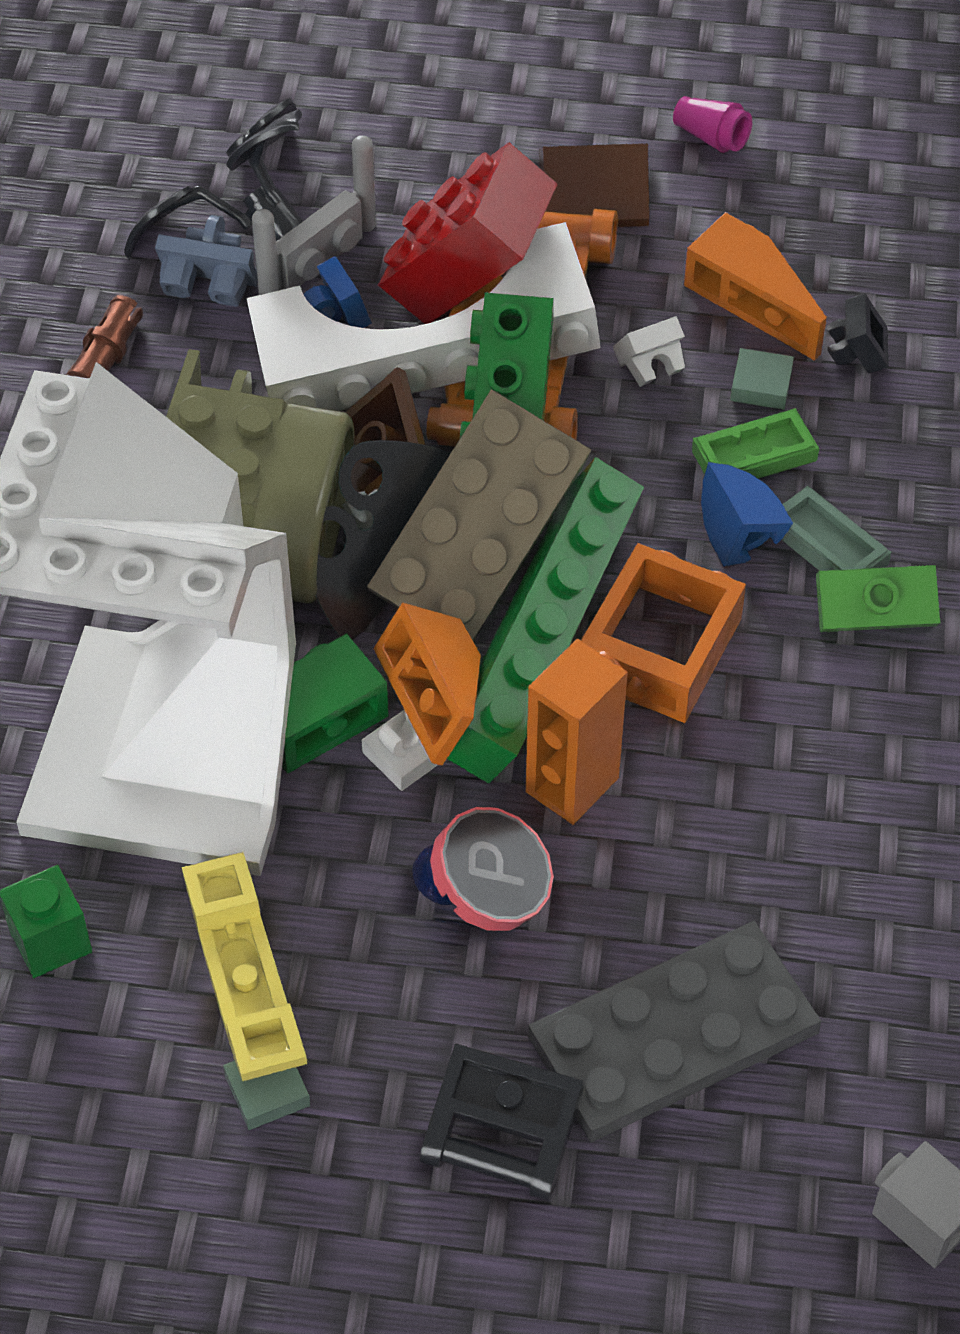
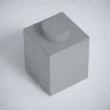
(921, 1202)

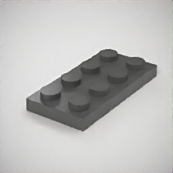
(675, 1029)

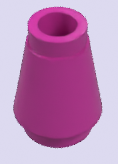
(714, 122)

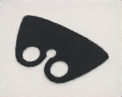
(344, 578)

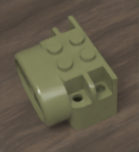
(282, 457)

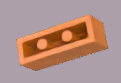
(575, 730)

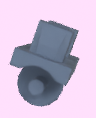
(208, 255)

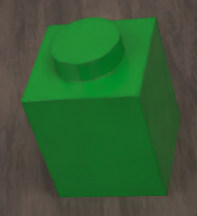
(45, 921)

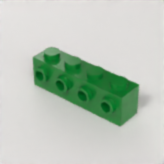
(512, 351)

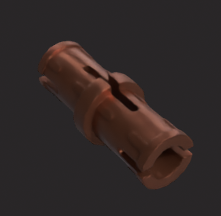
(108, 339)

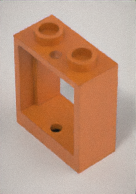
(666, 684)

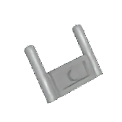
(322, 235)

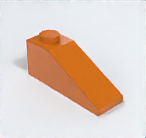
(753, 280)
(433, 674)

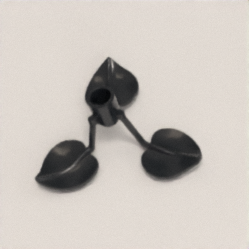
(249, 147)

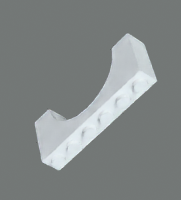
(336, 364)

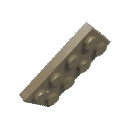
(481, 515)

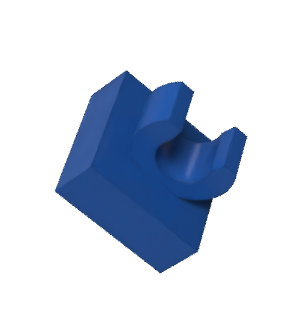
(338, 296)

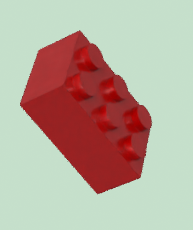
(467, 233)

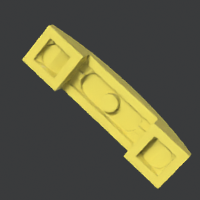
(242, 967)

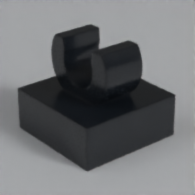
(860, 335)

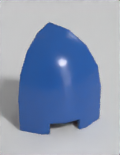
(740, 513)

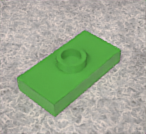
(759, 445)
(877, 598)

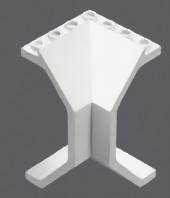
(169, 730)

